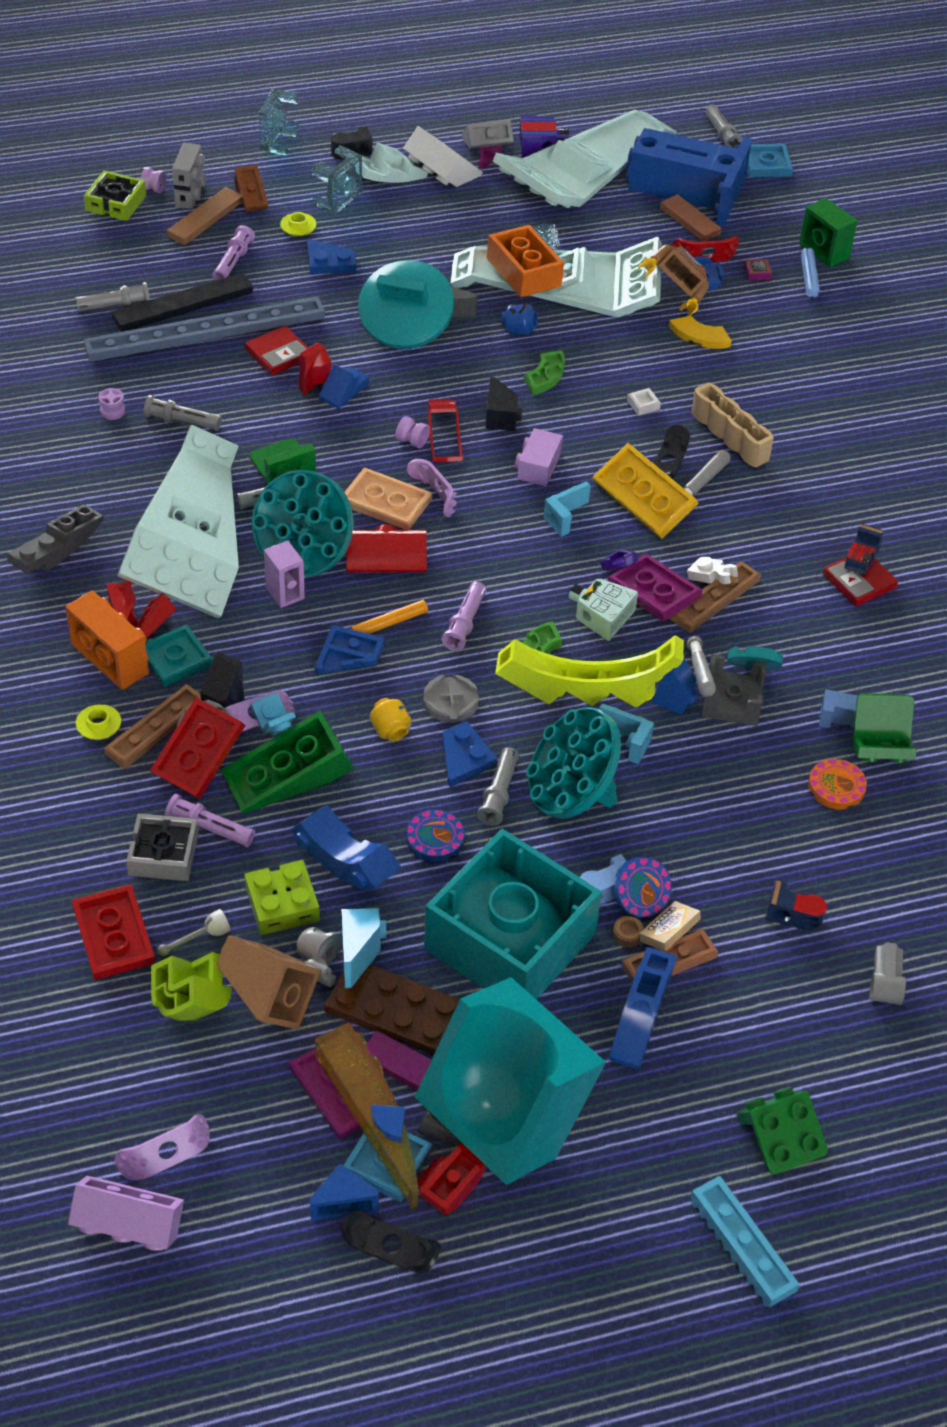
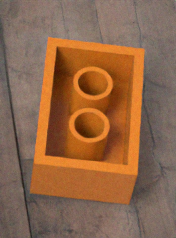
(525, 260)
(107, 639)

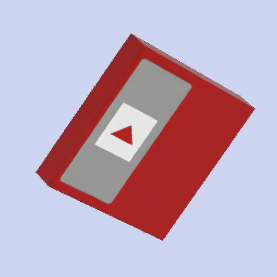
(276, 350)
(860, 587)

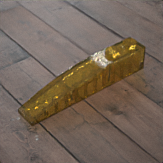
(360, 1084)

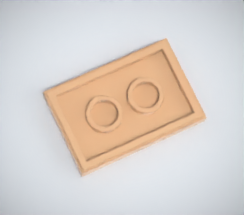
(387, 498)

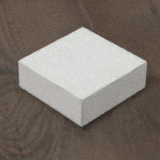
(643, 401)

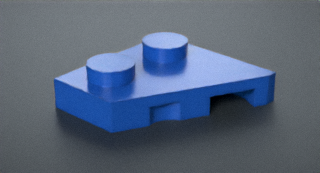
(330, 258)
(349, 650)
(465, 753)

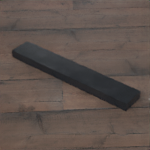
(182, 302)

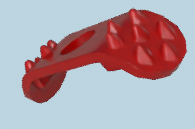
(723, 250)

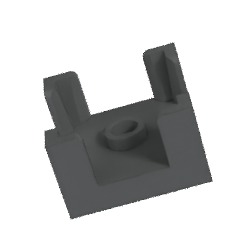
(736, 695)

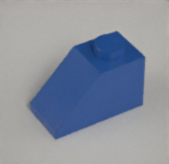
(676, 689)

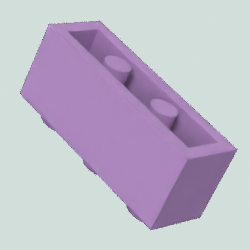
(125, 1213)

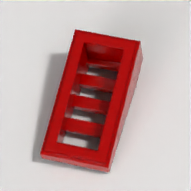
(155, 614)

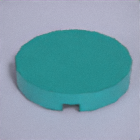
(752, 653)

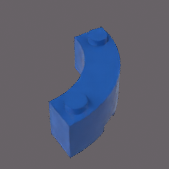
(331, 844)

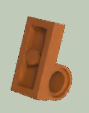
(250, 186)

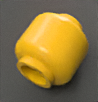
(390, 719)

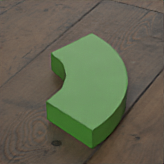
(547, 373)
(544, 638)

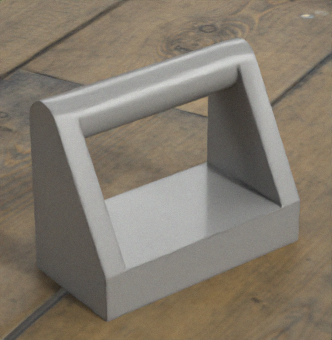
(488, 134)

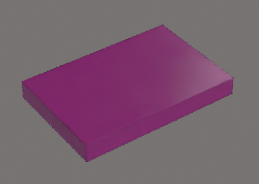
(658, 587)
(323, 1094)

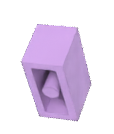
(539, 457)
(284, 574)

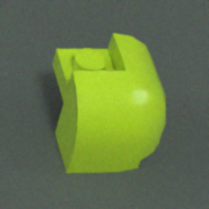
(188, 988)

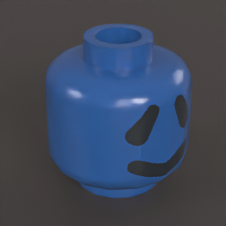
(519, 319)

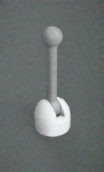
(215, 924)

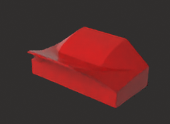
(313, 367)
(123, 599)
(451, 1179)

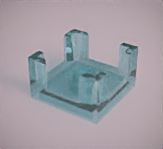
(274, 122)
(343, 180)

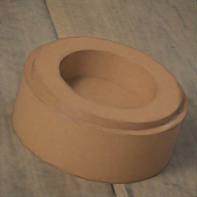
(627, 931)

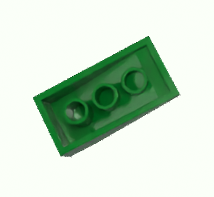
(288, 765)

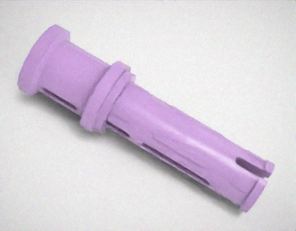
(236, 248)
(461, 623)
(223, 827)

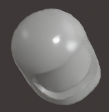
(319, 951)

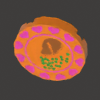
(837, 784)

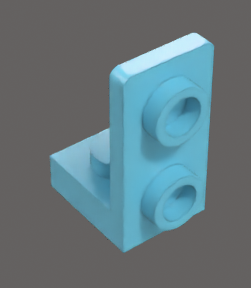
(558, 507)
(272, 715)
(635, 728)

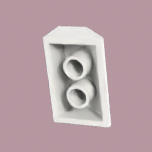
(440, 159)

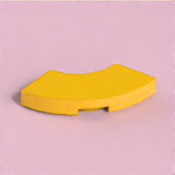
(709, 336)

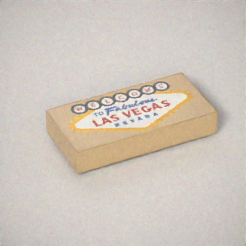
(670, 926)

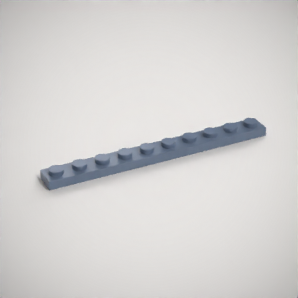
(203, 329)

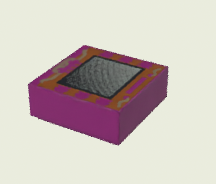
(757, 269)

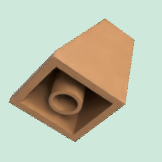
(268, 981)

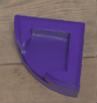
(619, 559)

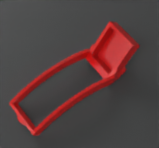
(439, 406)

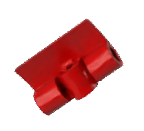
(387, 550)

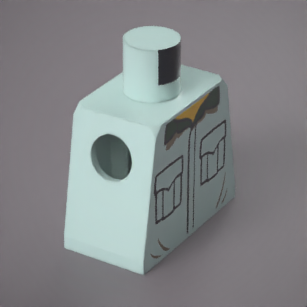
(604, 606)

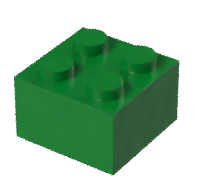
(828, 232)

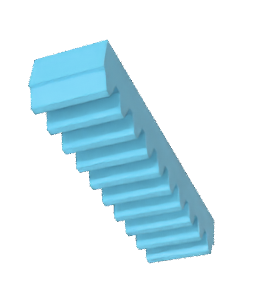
(744, 1242)

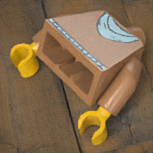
(683, 271)

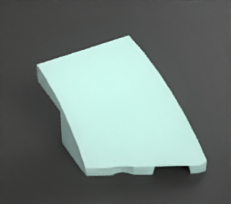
(390, 166)

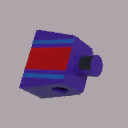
(539, 133)

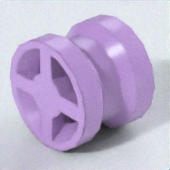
(154, 180)
(111, 404)

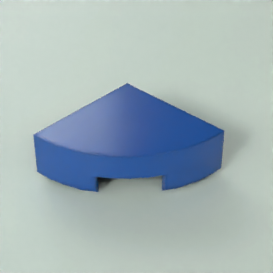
(389, 1121)

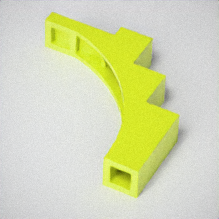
(590, 681)

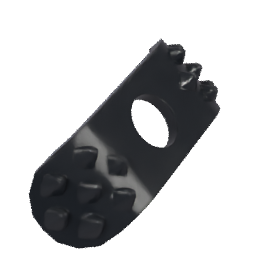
(674, 445)
(368, 1235)

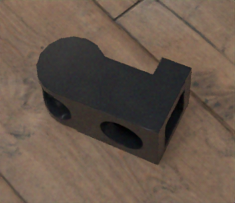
(357, 141)

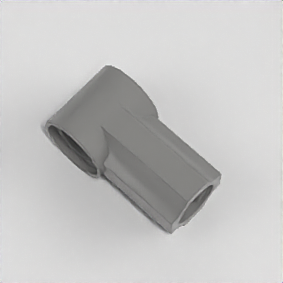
(887, 980)

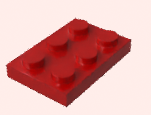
(197, 748)
(113, 932)

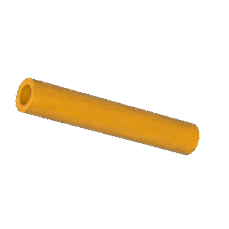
(392, 618)

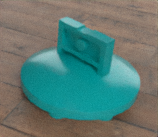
(406, 304)
(309, 514)
(575, 764)

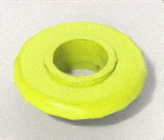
(298, 224)
(100, 730)

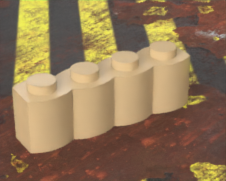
(732, 425)

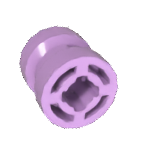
(413, 432)

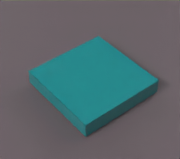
(176, 655)

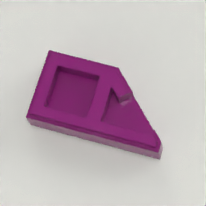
(487, 155)

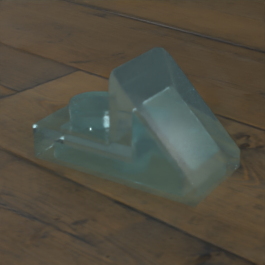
(548, 233)

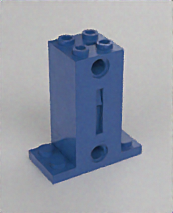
(689, 167)

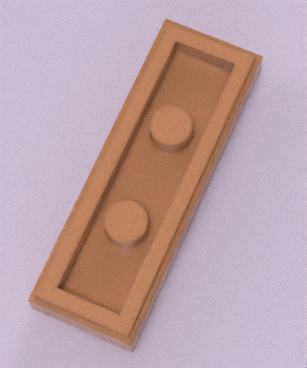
(690, 218)
(689, 949)

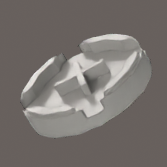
(451, 698)

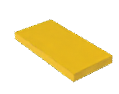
(645, 490)

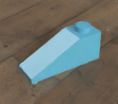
(361, 941)

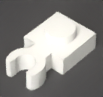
(710, 569)

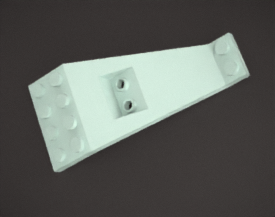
(581, 164)
(590, 280)
(177, 554)

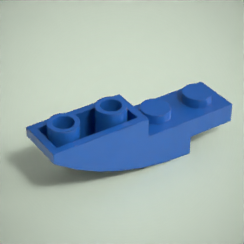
(642, 1008)

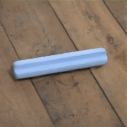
(810, 272)

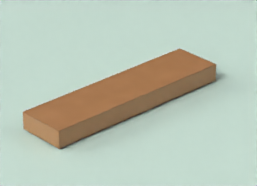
(204, 216)
(716, 597)
(151, 728)

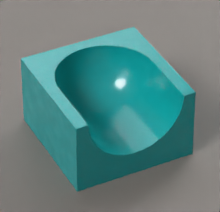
(511, 917)
(509, 1079)

